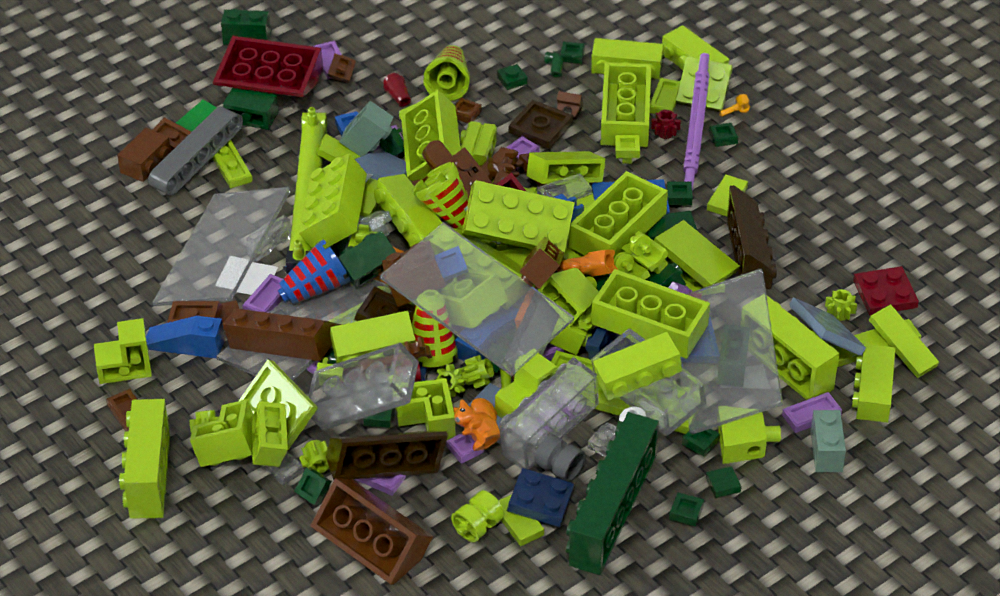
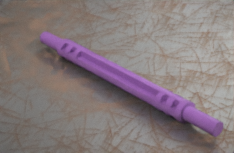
(696, 119)

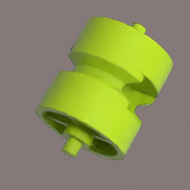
(481, 513)

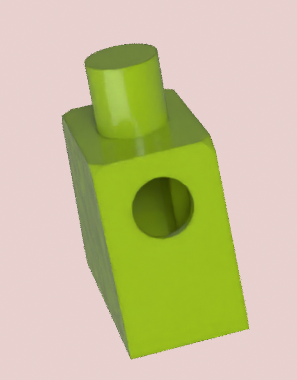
(571, 291)
(746, 438)

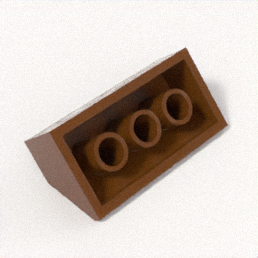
(278, 334)
(370, 530)

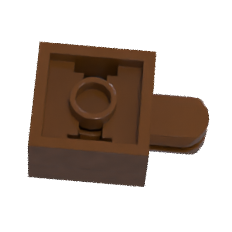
(437, 154)

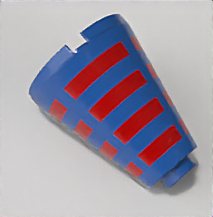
(313, 275)

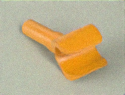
(741, 105)

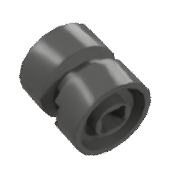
(560, 458)

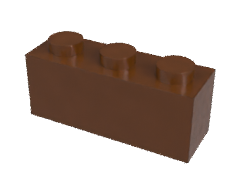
(541, 263)

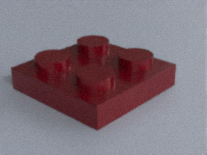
(884, 288)

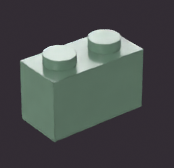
(367, 129)
(827, 441)

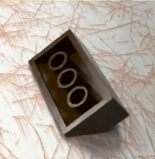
(748, 236)
(386, 454)

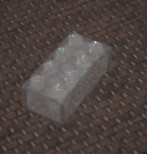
(363, 386)
(666, 400)
(550, 410)

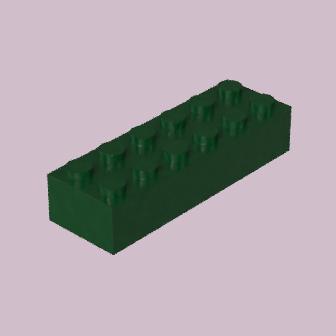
(612, 493)

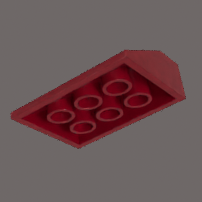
(270, 66)

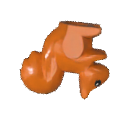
(592, 263)
(479, 422)

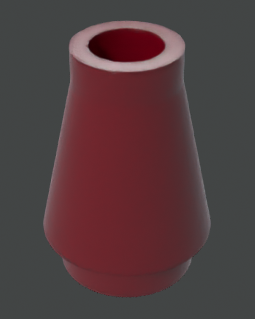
(396, 87)

